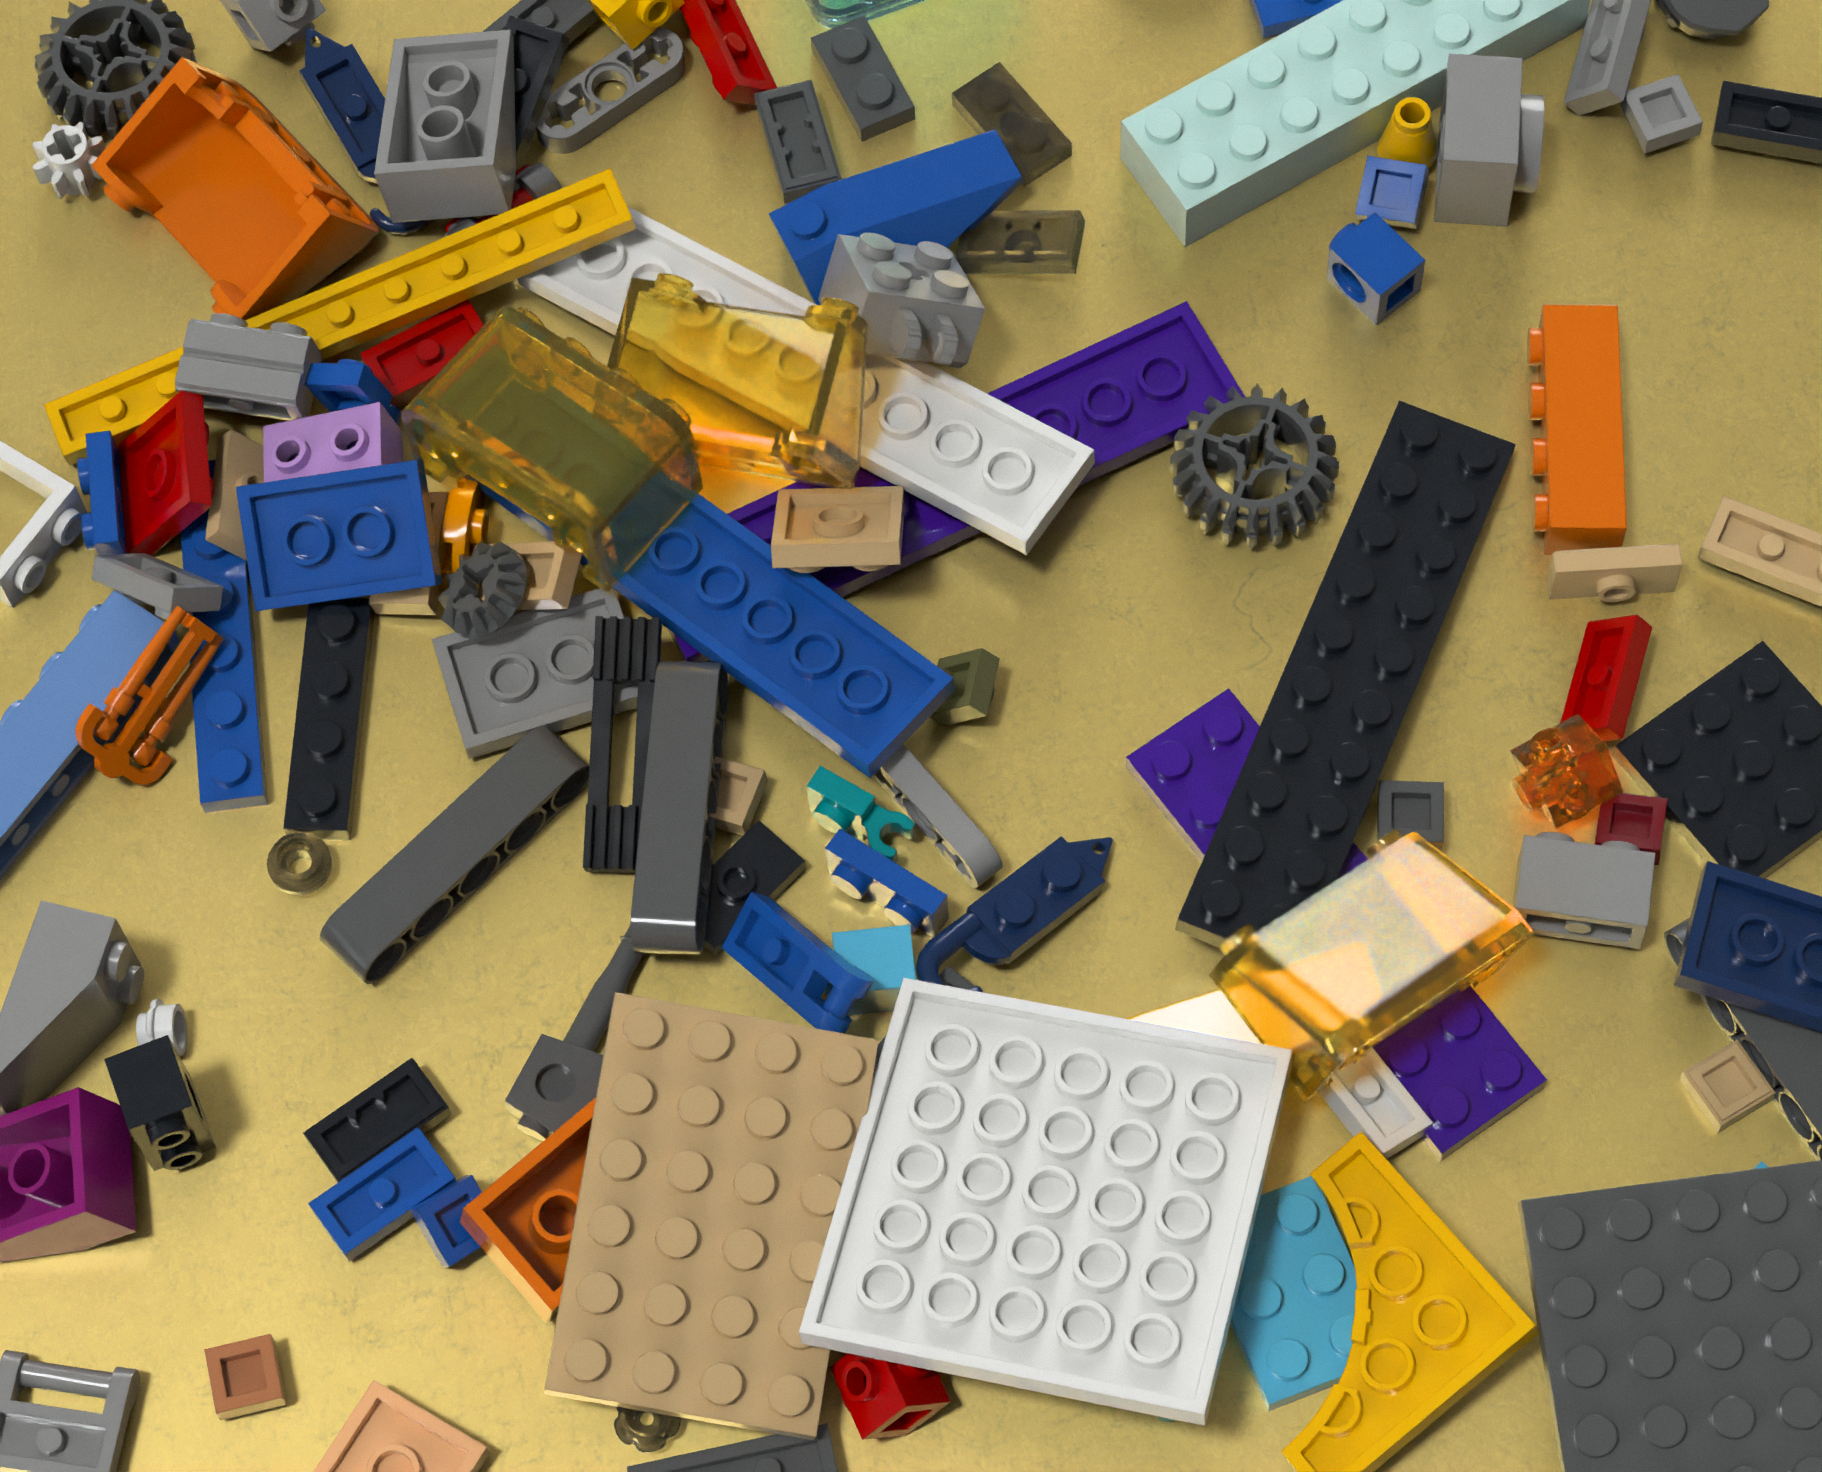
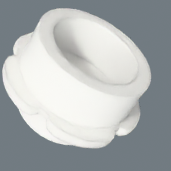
(163, 1021)

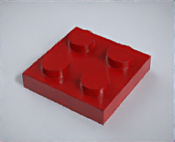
(165, 474)

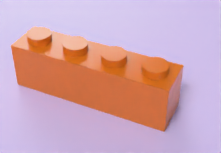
(1579, 428)

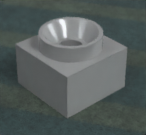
(1486, 140)

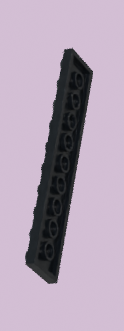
(1349, 675)

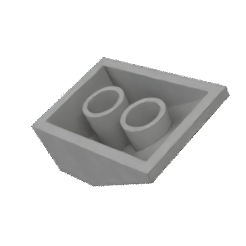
(449, 127)
(62, 1000)

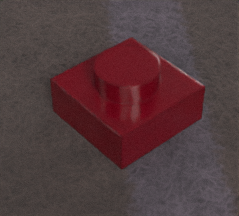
(1633, 820)

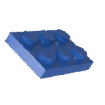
(339, 535)

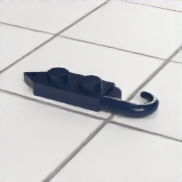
(351, 109)
(1021, 907)

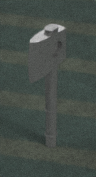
(565, 1074)

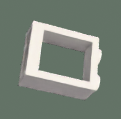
(50, 528)

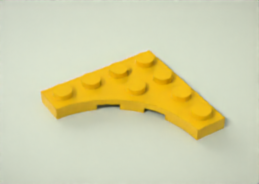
(1422, 1321)

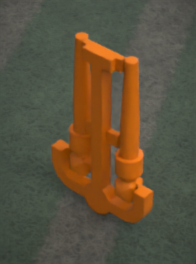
(114, 758)

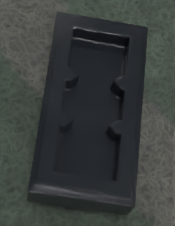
(753, 864)
(377, 1120)

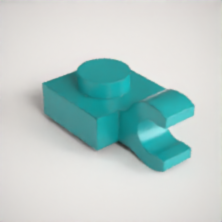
(847, 807)

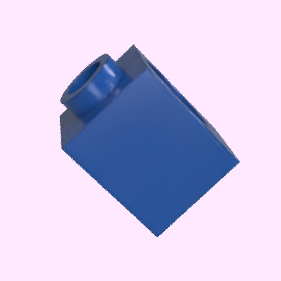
(1374, 267)

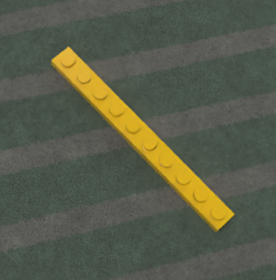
(375, 299)

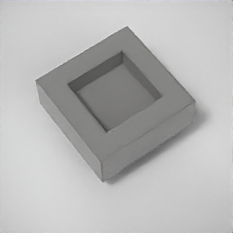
(1661, 113)

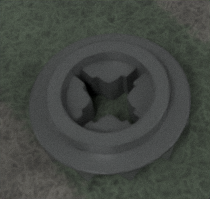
(502, 584)

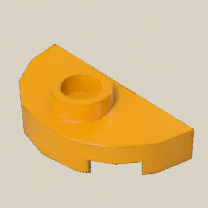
(463, 524)

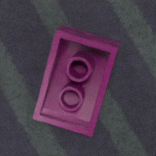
(64, 1176)

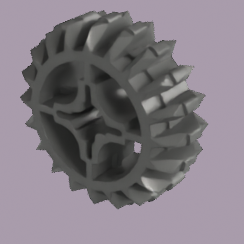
(105, 47)
(1214, 444)

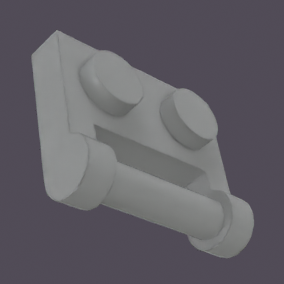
(56, 1437)

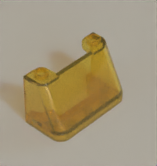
(759, 384)
(1366, 956)

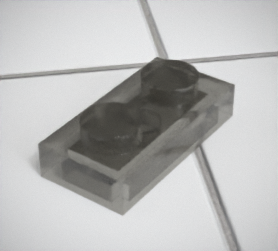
(1002, 104)

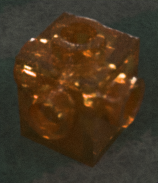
(1565, 772)

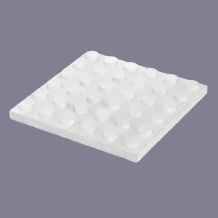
(1050, 1200)

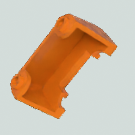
(233, 190)

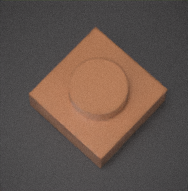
(245, 1377)

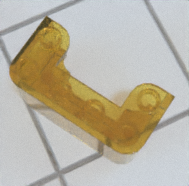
(558, 440)

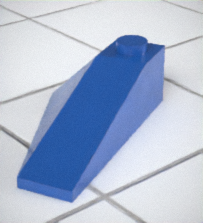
(907, 201)

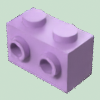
(331, 443)

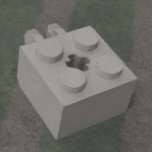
(908, 295)

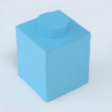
(883, 955)

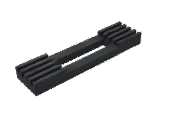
(623, 654)

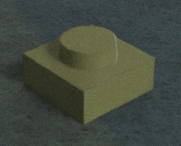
(973, 683)

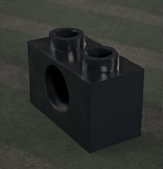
(160, 1104)

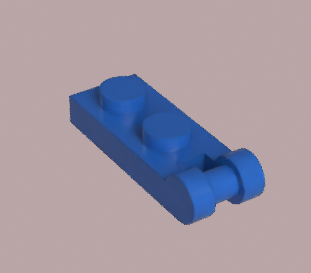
(795, 964)

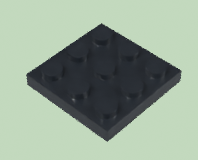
(1737, 764)

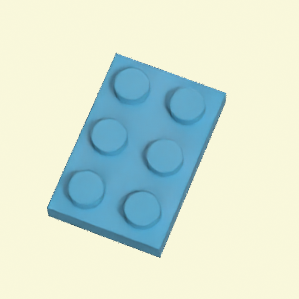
(1295, 1296)

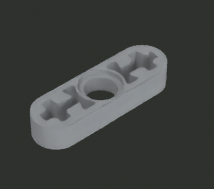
(605, 114)
(938, 817)

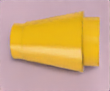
(1409, 134)

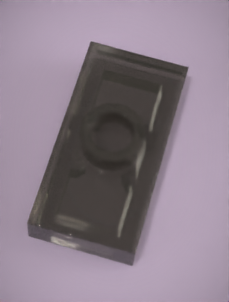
(1023, 243)

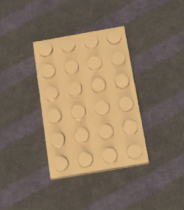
(707, 1215)

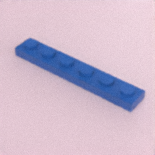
(228, 691)

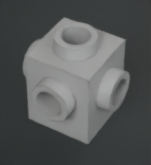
(273, 22)

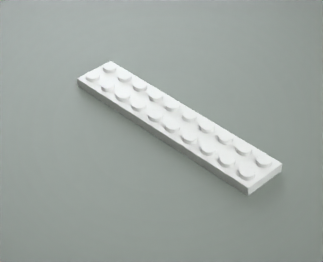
(918, 421)

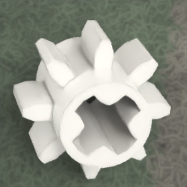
(67, 159)

